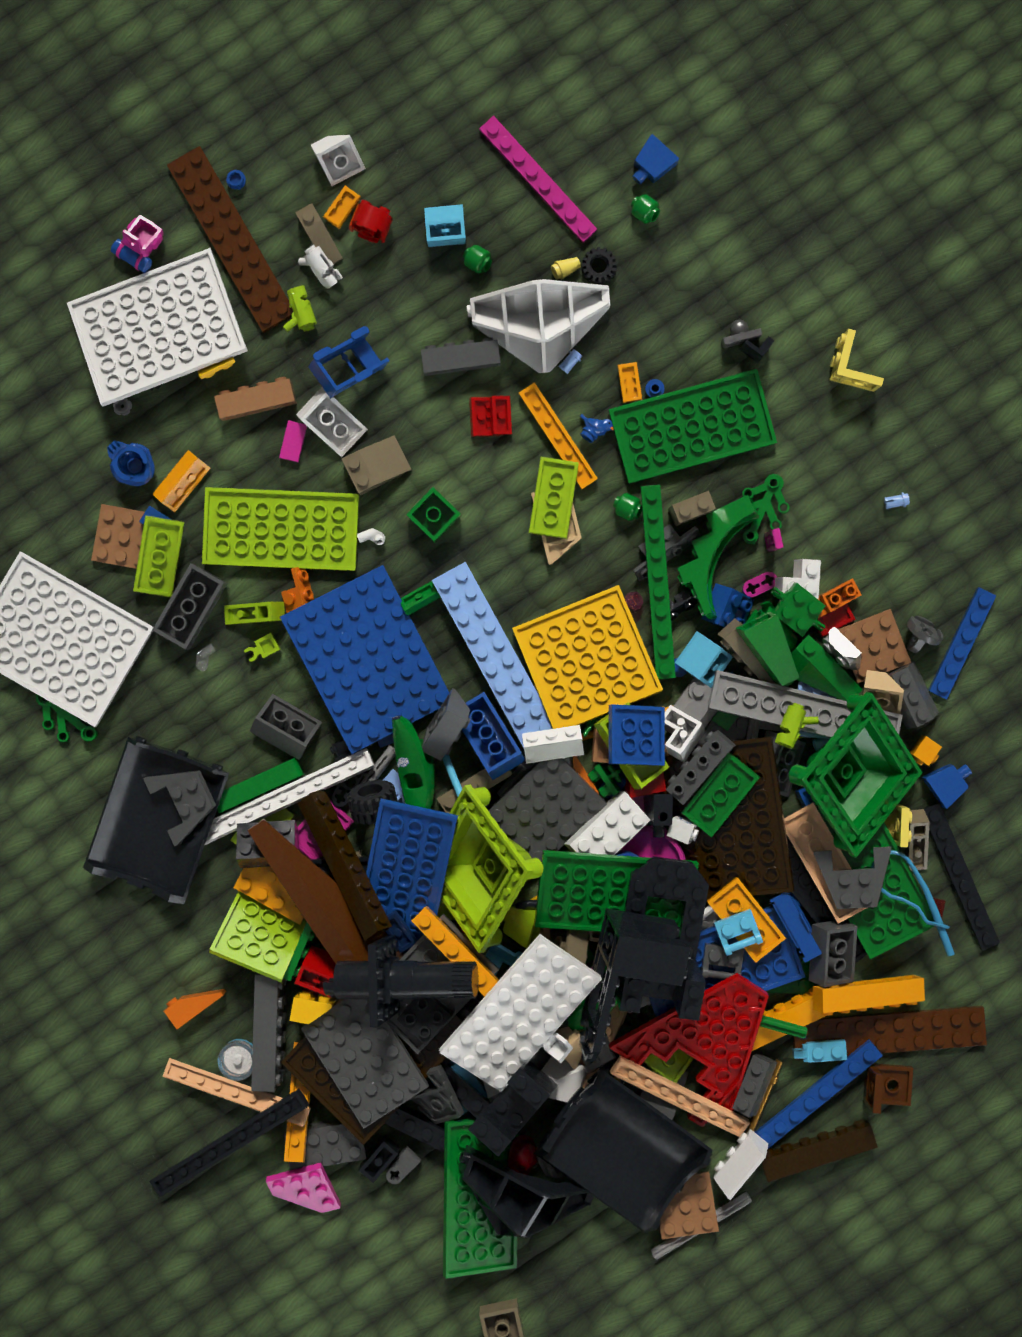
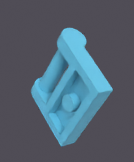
(735, 926)

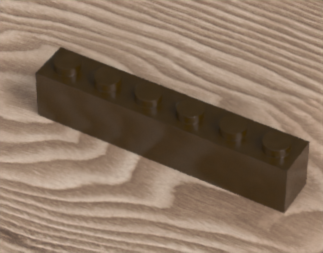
(818, 1150)

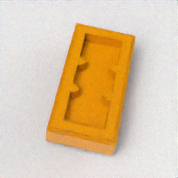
(342, 207)
(629, 382)

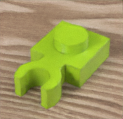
(265, 646)

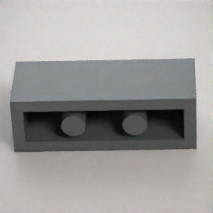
(754, 1085)

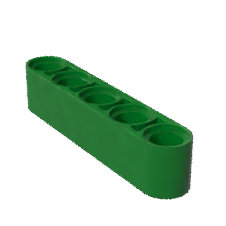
(259, 784)

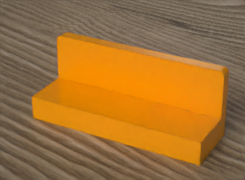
(181, 481)

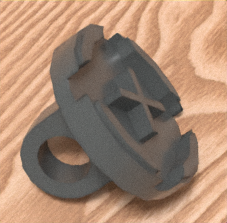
(922, 633)

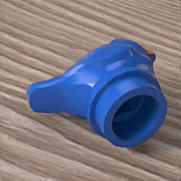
(595, 428)

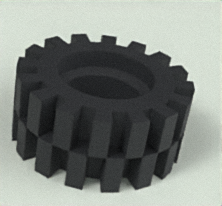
(602, 254)

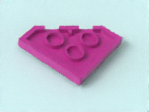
(305, 1187)

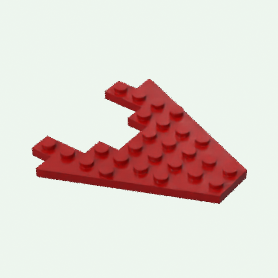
(718, 1040)

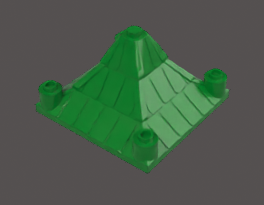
(858, 774)

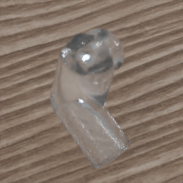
(203, 657)

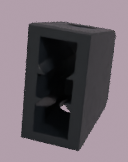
(661, 806)

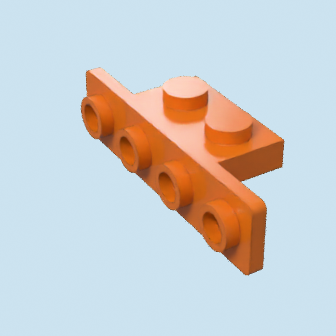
(301, 593)

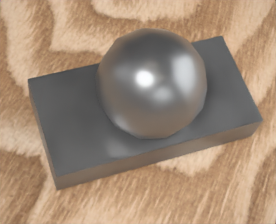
(740, 333)

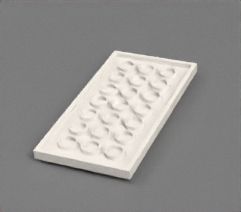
(520, 1013)

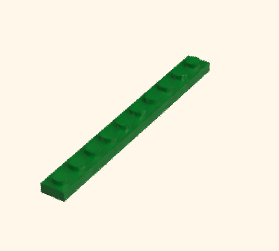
(658, 581)

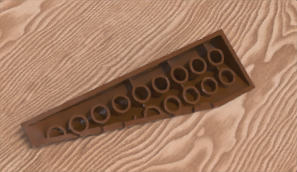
(314, 895)

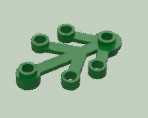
(764, 505)
(62, 716)

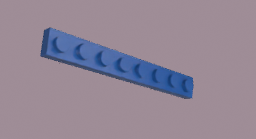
(819, 1093)

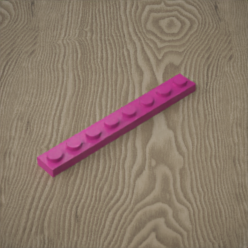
(538, 179)

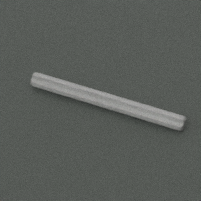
(721, 1213)

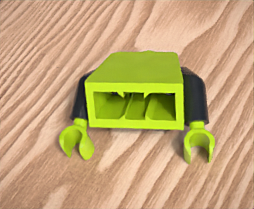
(520, 924)

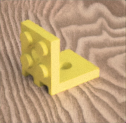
(846, 376)
(898, 825)

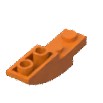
(839, 596)

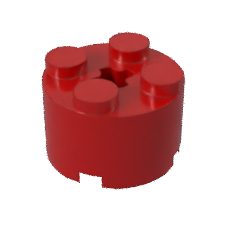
(371, 222)

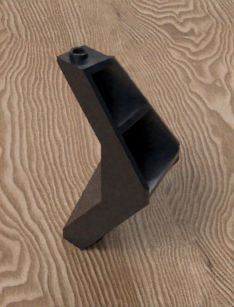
(515, 1201)

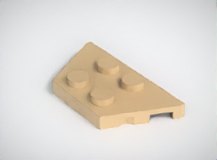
(557, 547)

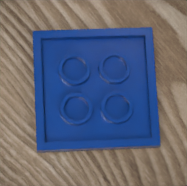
(636, 735)

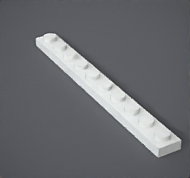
(290, 794)

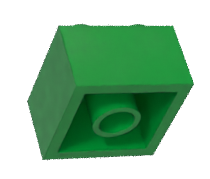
(434, 514)

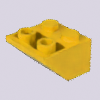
(309, 1007)

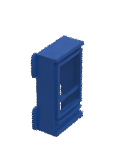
(361, 350)
(796, 924)

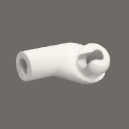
(373, 535)

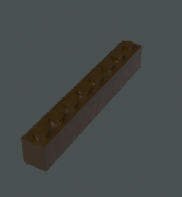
(344, 865)

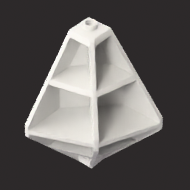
(540, 318)

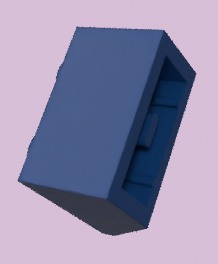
(729, 605)

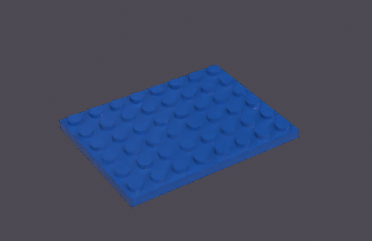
(365, 658)

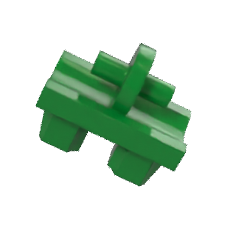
(610, 786)

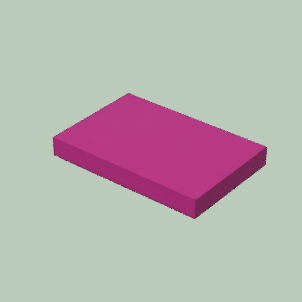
(306, 840)

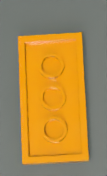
(265, 887)
(735, 899)

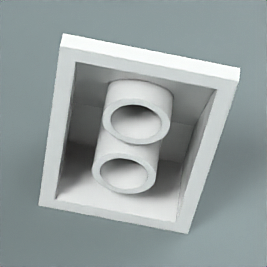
(331, 422)

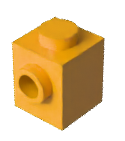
(925, 751)

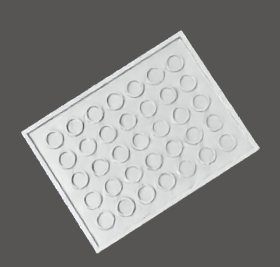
(156, 327)
(65, 639)

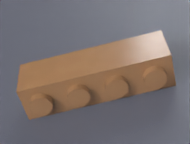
(256, 399)

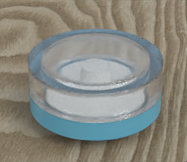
(236, 1059)

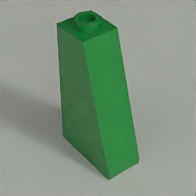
(769, 645)

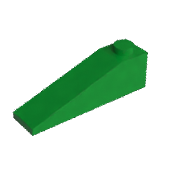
(822, 671)

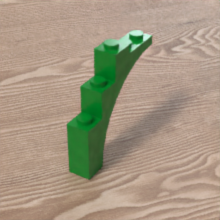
(707, 550)

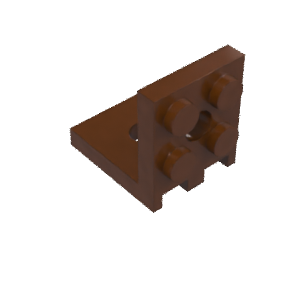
(876, 1086)

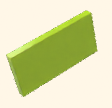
(553, 497)
(158, 556)

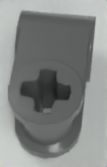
(404, 1163)

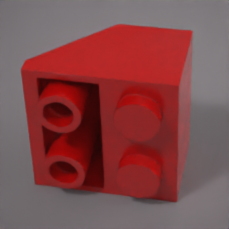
(316, 969)

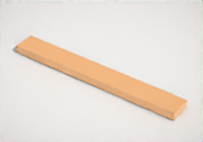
(226, 1088)
(679, 1096)

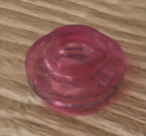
(634, 600)

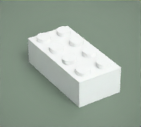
(609, 827)

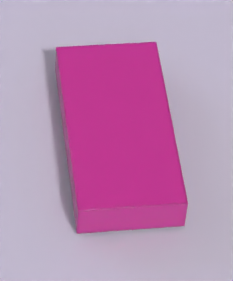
(293, 441)

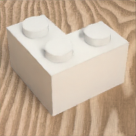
(805, 573)
(685, 733)

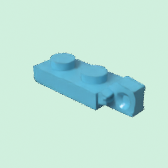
(821, 1051)

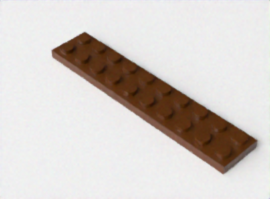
(231, 239)
(903, 1030)

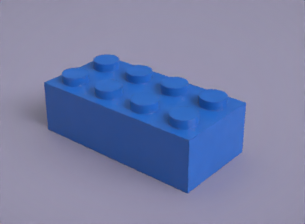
(491, 738)

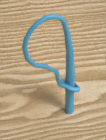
(941, 927)

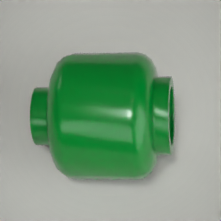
(645, 209)
(477, 259)
(628, 507)

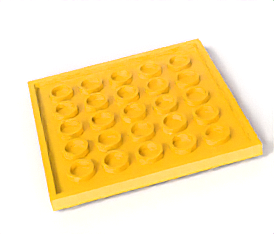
(587, 658)

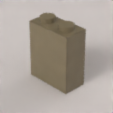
(691, 508)

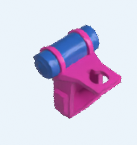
(138, 243)

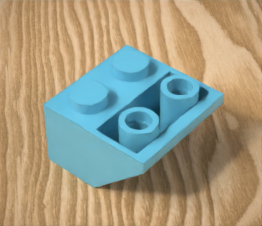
(445, 225)
(703, 658)

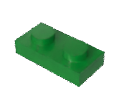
(419, 598)

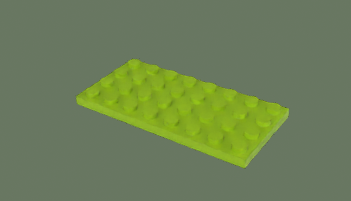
(280, 529)

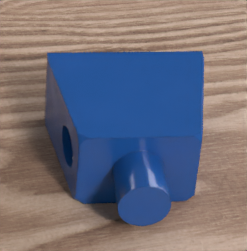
(654, 161)
(947, 783)

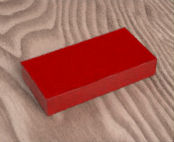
(836, 618)

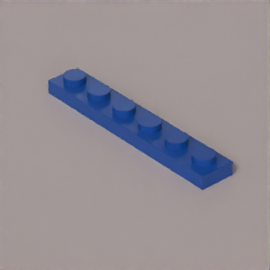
(962, 643)

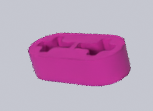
(757, 580)

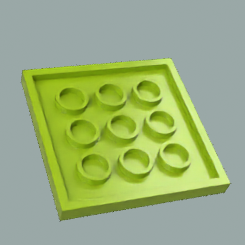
(257, 938)

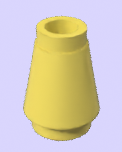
(563, 268)

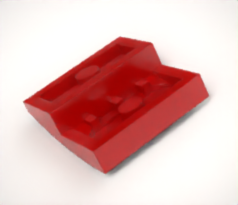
(490, 416)

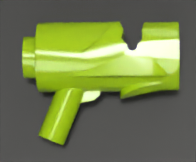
(302, 310)
(792, 723)

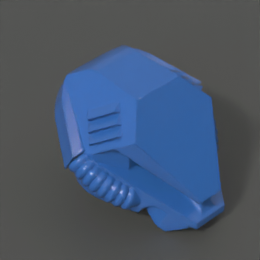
(131, 463)

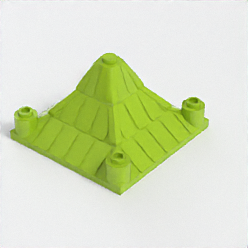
(483, 870)

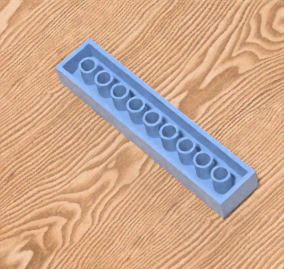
(492, 651)

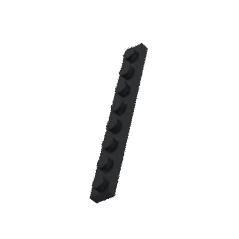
(960, 877)

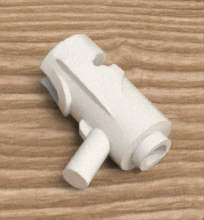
(321, 266)

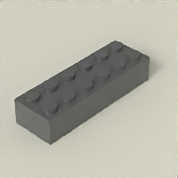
(268, 1033)

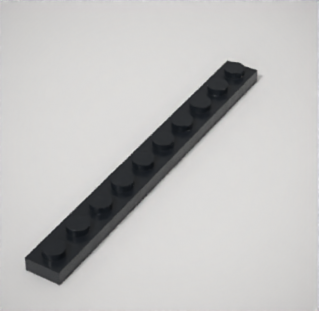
(229, 1142)

